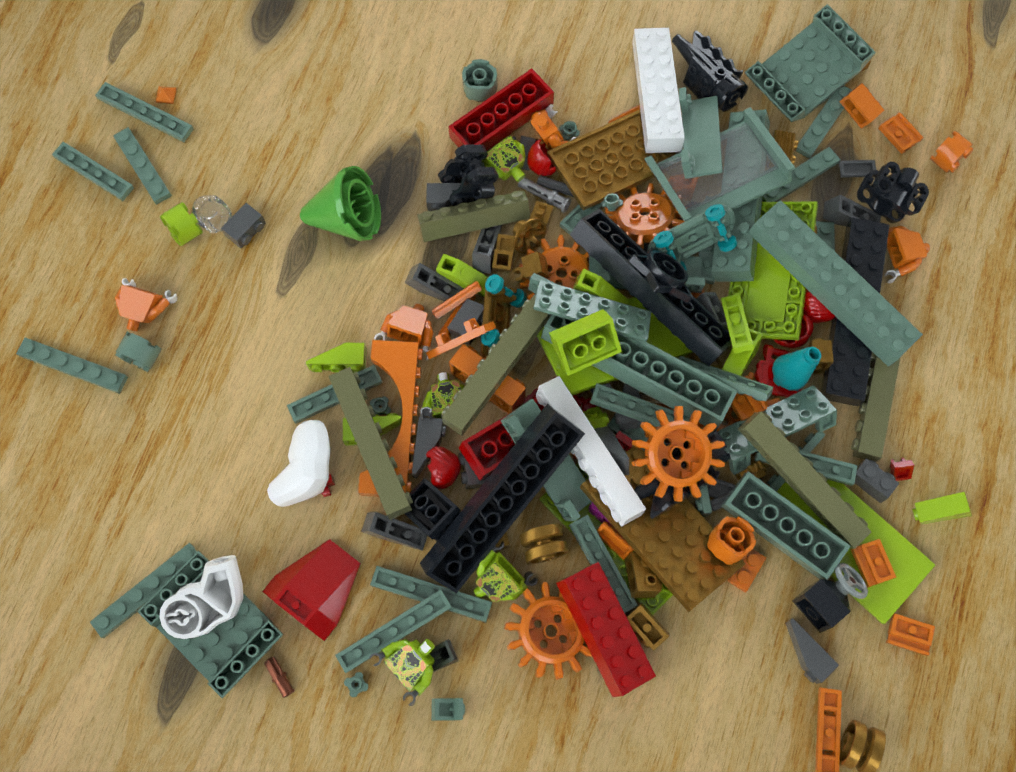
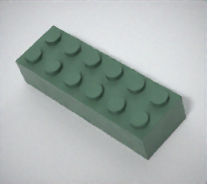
(786, 526)

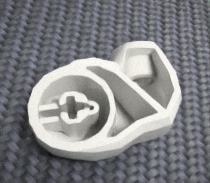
(308, 466)
(204, 604)

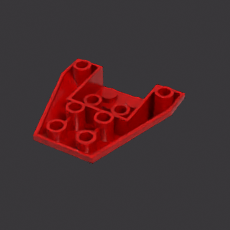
(316, 587)

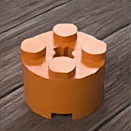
(951, 152)
(731, 540)

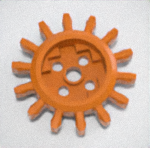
(644, 227)
(575, 263)
(697, 455)
(530, 636)

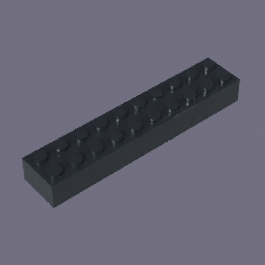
(687, 321)
(848, 375)
(501, 499)

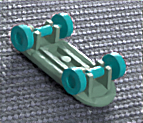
(698, 233)

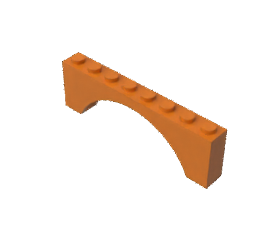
(401, 363)

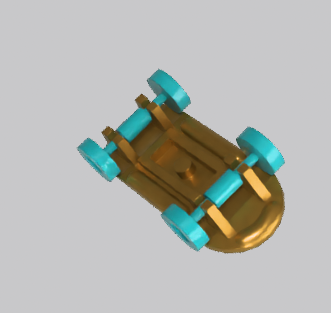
(497, 309)

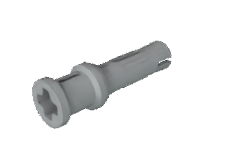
(551, 197)

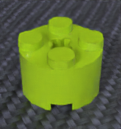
(181, 224)

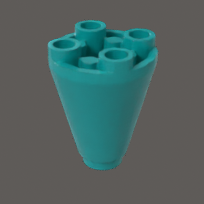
(795, 368)

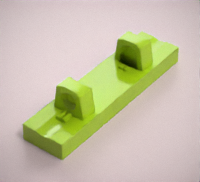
(737, 323)

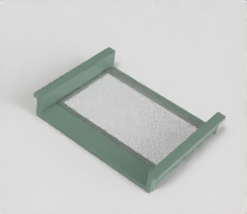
(750, 166)

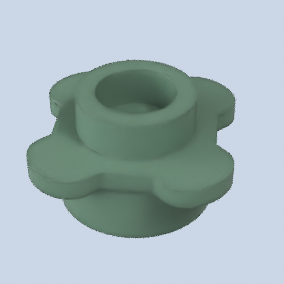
(569, 125)
(612, 202)
(380, 401)
(362, 686)

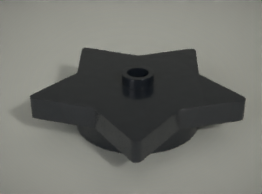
(663, 273)

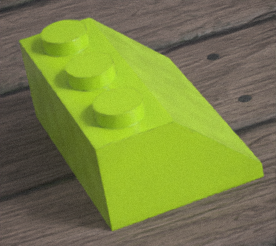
(585, 341)

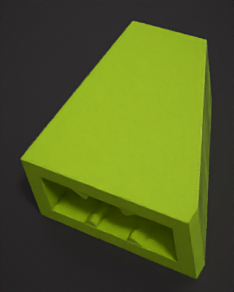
(942, 509)

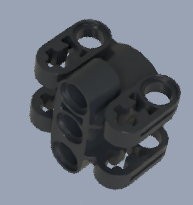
(472, 174)
(893, 191)

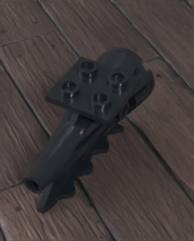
(710, 71)
(663, 504)

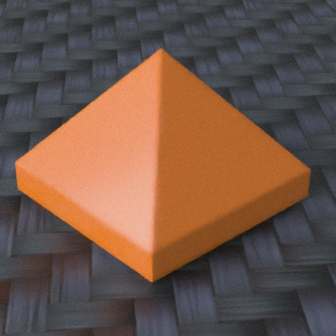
(166, 95)

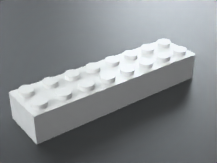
(657, 90)

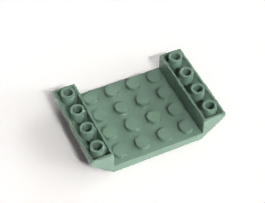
(812, 65)
(230, 647)

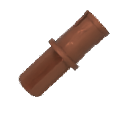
(279, 677)

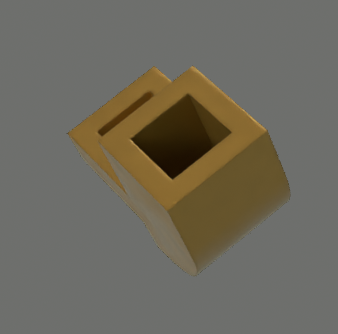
(504, 253)

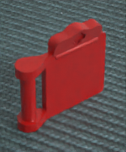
(765, 374)

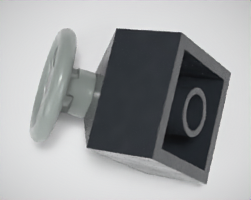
(827, 601)

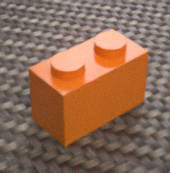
(861, 105)

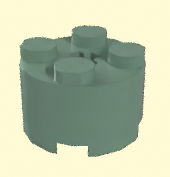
(479, 80)
(138, 350)

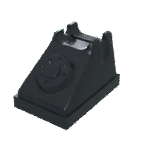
(431, 509)

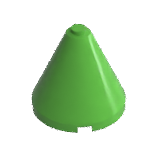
(345, 206)

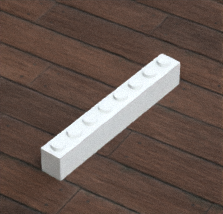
(594, 456)

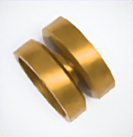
(543, 543)
(862, 747)

